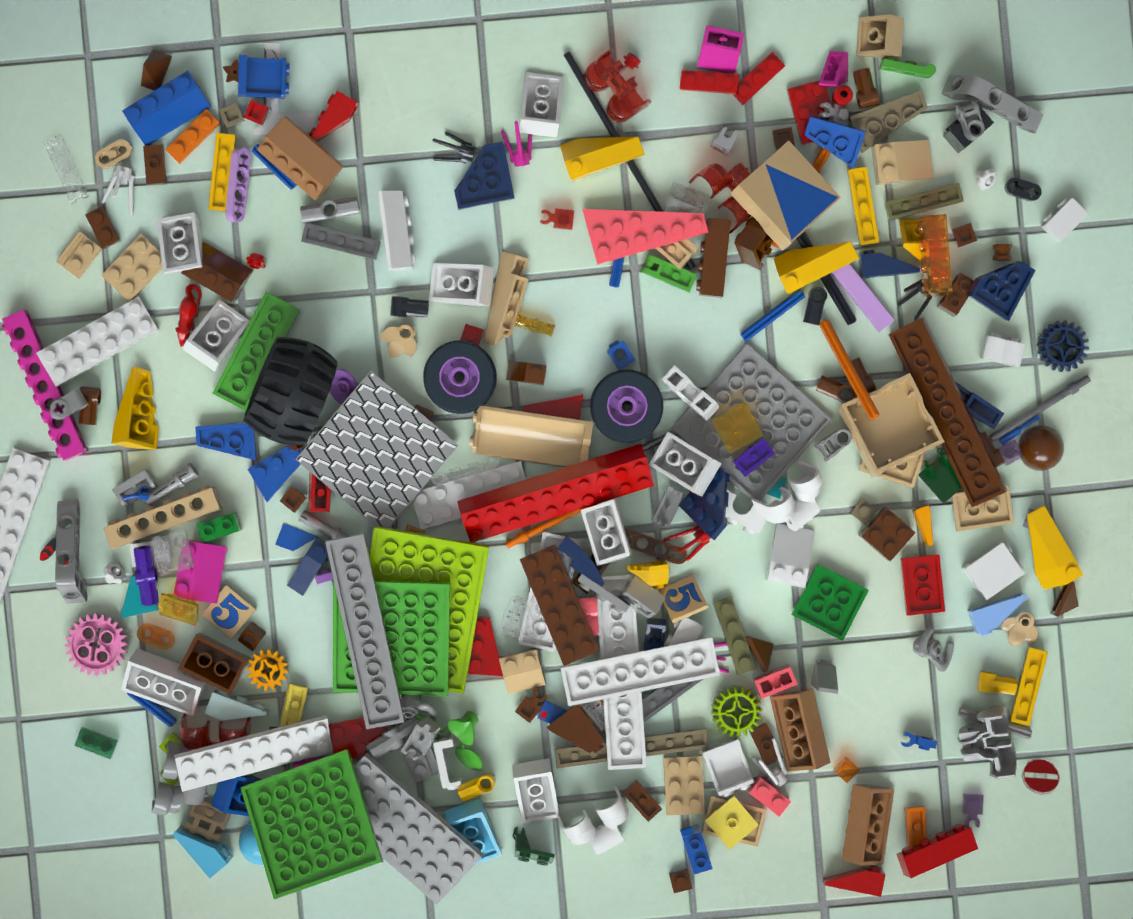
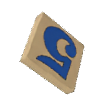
(683, 599)
(229, 612)

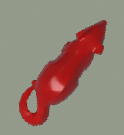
(188, 311)

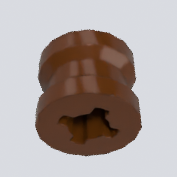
(1002, 252)

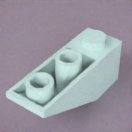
(228, 707)

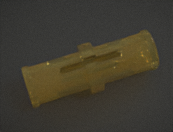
(534, 325)

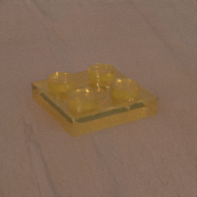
(737, 427)
(179, 609)

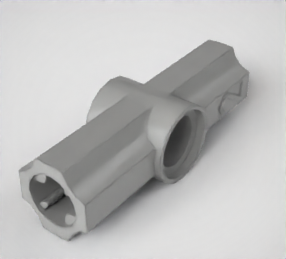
(342, 208)
(392, 738)

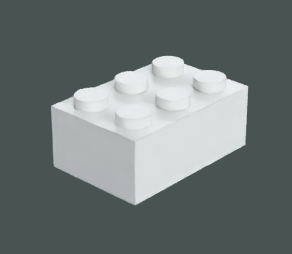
(684, 464)

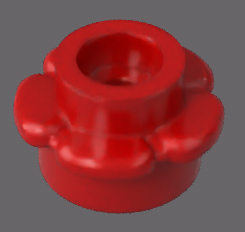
(631, 60)

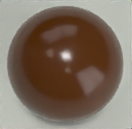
(1041, 448)

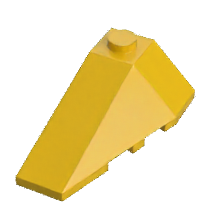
(594, 155)
(809, 264)
(135, 418)
(1052, 557)
(652, 573)

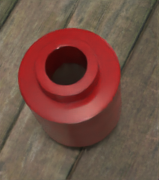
(836, 97)

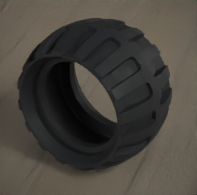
(290, 391)

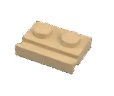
(678, 252)
(79, 255)

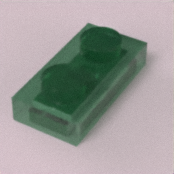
(96, 743)

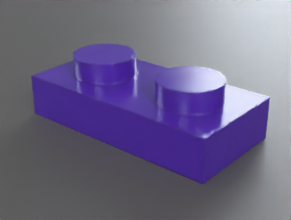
(753, 457)

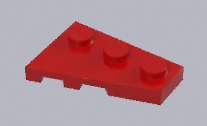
(565, 407)
(484, 653)

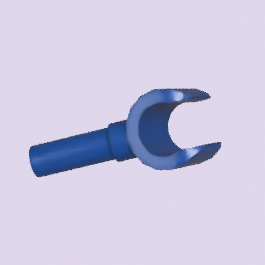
(144, 497)

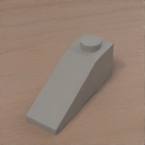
(825, 677)

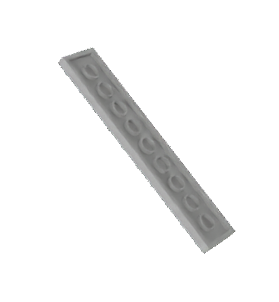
(365, 631)

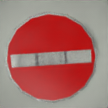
(1040, 776)

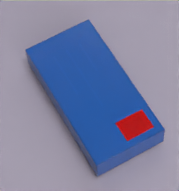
(550, 712)

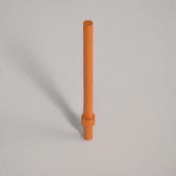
(524, 536)

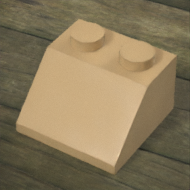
(880, 36)
(522, 670)

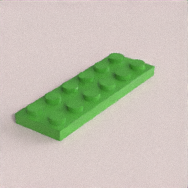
(271, 320)

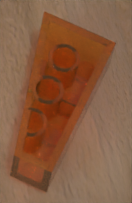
(934, 255)

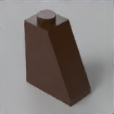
(526, 372)
(578, 730)

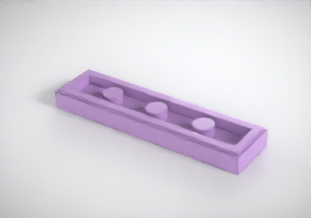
(863, 297)

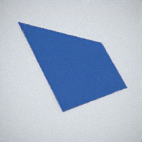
(293, 538)

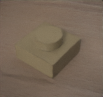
(231, 115)
(863, 511)

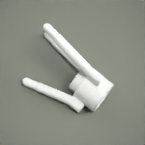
(121, 176)
(775, 776)

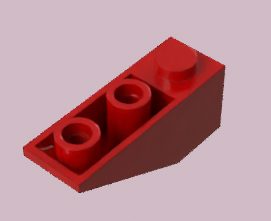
(338, 113)

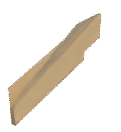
(506, 297)

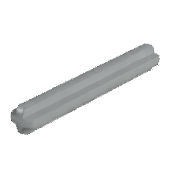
(1013, 728)

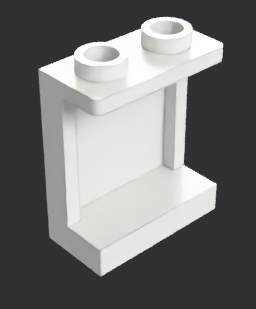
(994, 570)
(728, 767)
(447, 781)

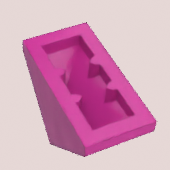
(835, 69)

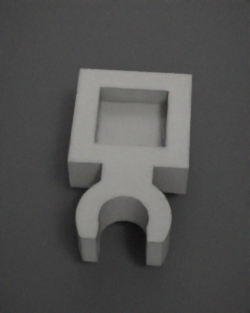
(835, 113)

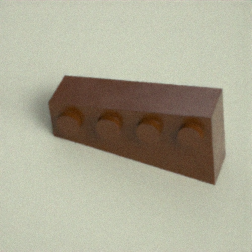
(753, 244)

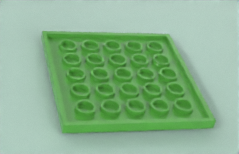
(417, 635)
(311, 824)

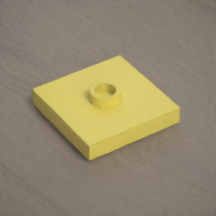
(731, 822)

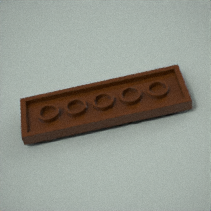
(559, 605)

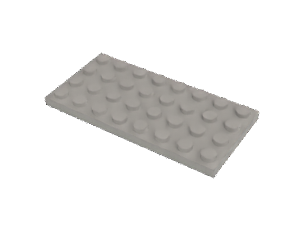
(413, 834)

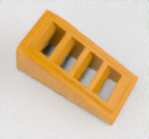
(923, 519)

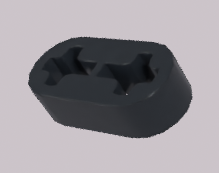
(1021, 194)

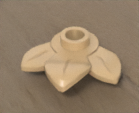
(398, 342)
(1018, 631)

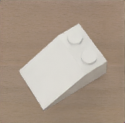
(541, 104)
(180, 242)
(461, 284)
(216, 335)
(790, 556)
(535, 790)

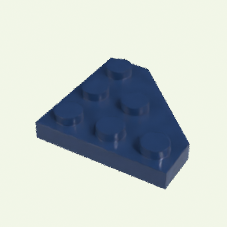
(486, 179)
(1002, 288)
(710, 509)

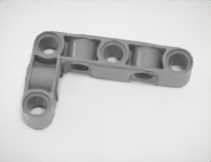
(1001, 103)
(67, 548)

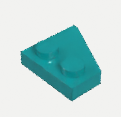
(132, 603)

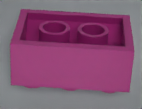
(203, 580)

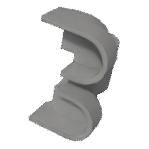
(974, 743)
(170, 797)

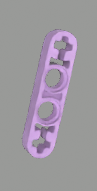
(240, 185)

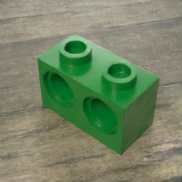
(219, 527)

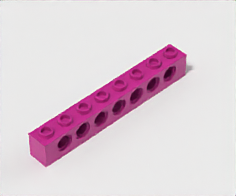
(11, 325)

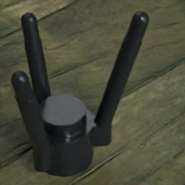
(466, 150)
(919, 289)

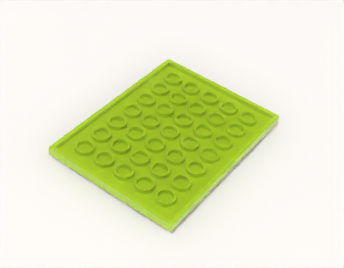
(430, 558)

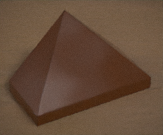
(155, 70)
(1066, 600)
(762, 651)

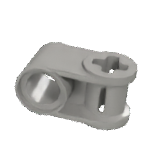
(970, 119)
(71, 403)
(833, 444)

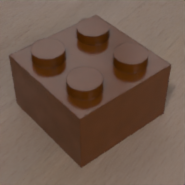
(886, 534)

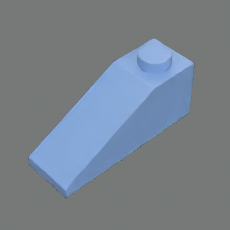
(993, 614)

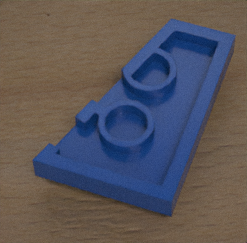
(836, 138)
(228, 438)
(274, 471)

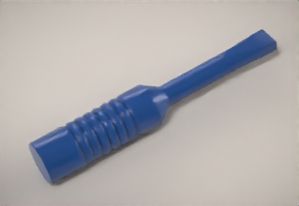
(1004, 439)

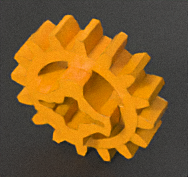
(270, 678)

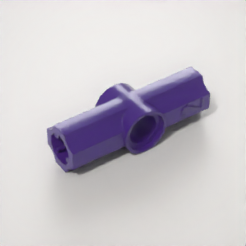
(146, 575)

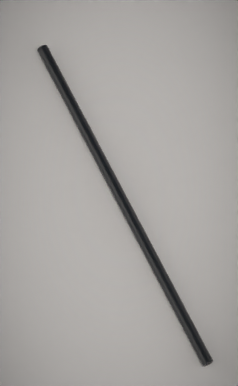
(613, 133)

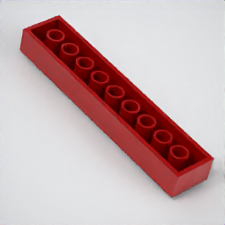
(555, 493)

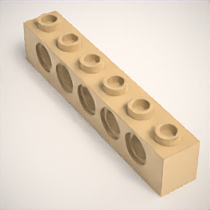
(114, 529)

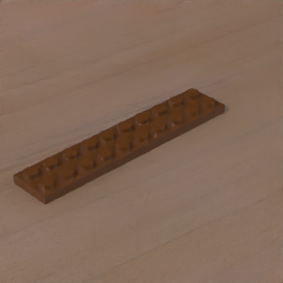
(949, 411)

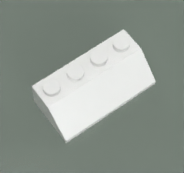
(395, 230)
(162, 682)

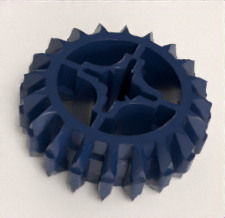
(1062, 353)

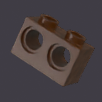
(956, 299)

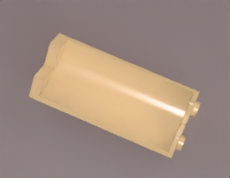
(530, 437)

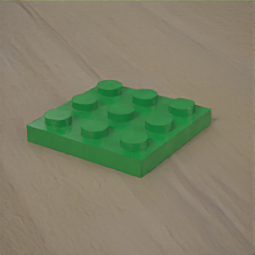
(829, 602)

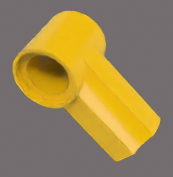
(992, 683)
(475, 787)

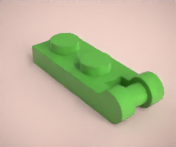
(908, 68)
(669, 273)

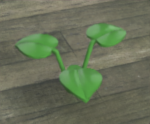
(464, 730)

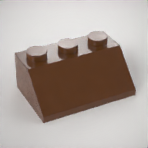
(220, 273)
(214, 663)

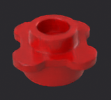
(256, 261)

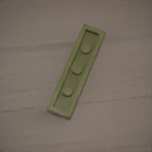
(923, 202)
(734, 635)

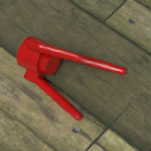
(699, 535)

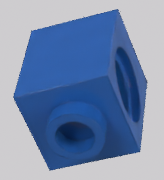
(620, 364)

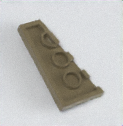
(887, 118)

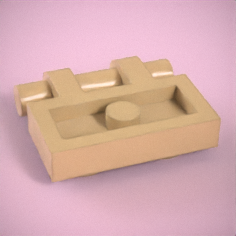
(208, 815)

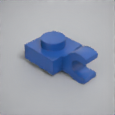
(924, 742)

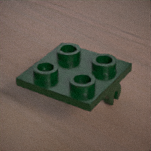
(940, 477)
(524, 852)

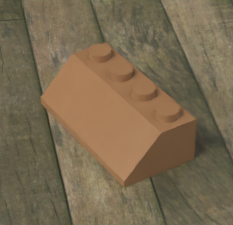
(300, 158)
(800, 730)
(868, 824)

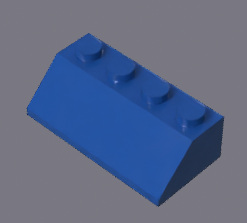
(166, 108)

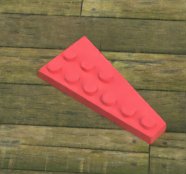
(627, 233)

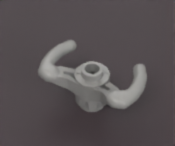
(932, 649)
(411, 705)

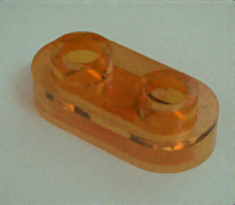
(156, 636)

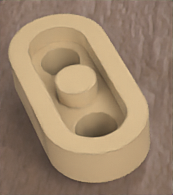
(113, 153)

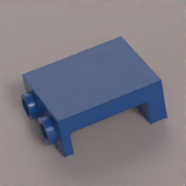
(262, 77)
(696, 849)

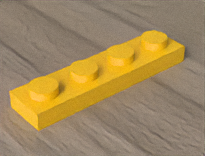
(220, 172)
(863, 206)
(1028, 686)

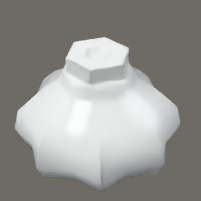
(985, 178)
(114, 573)

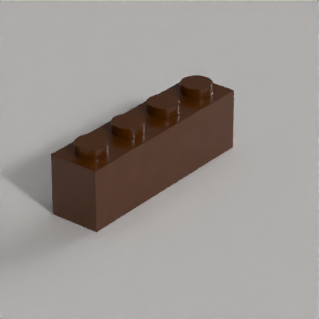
(714, 258)

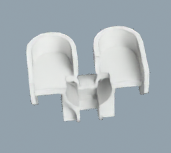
(801, 510)
(603, 836)

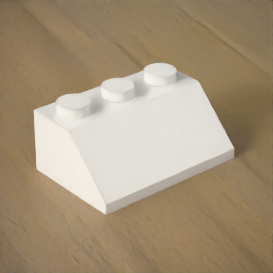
(606, 532)

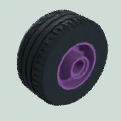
(441, 372)
(630, 387)

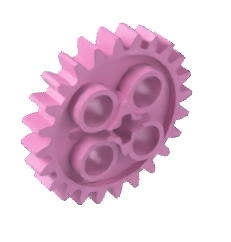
(113, 649)

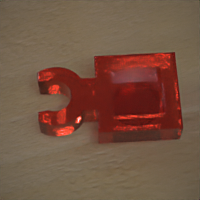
(562, 218)

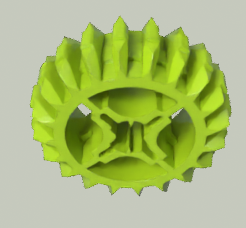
(745, 711)

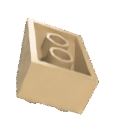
(901, 161)

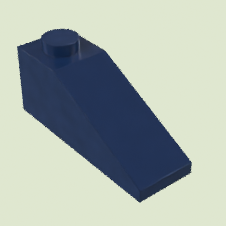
(880, 265)
(309, 567)

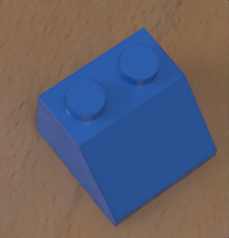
(229, 796)

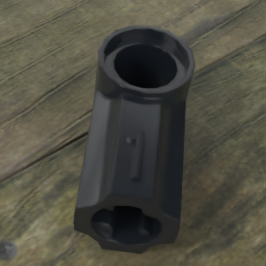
(408, 307)
(814, 308)

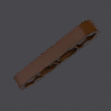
(652, 543)

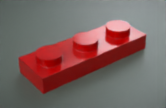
(758, 78)
(709, 82)

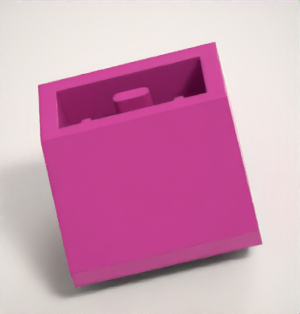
(720, 50)

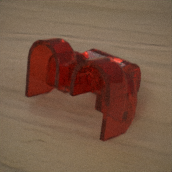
(605, 74)
(719, 180)
(199, 737)

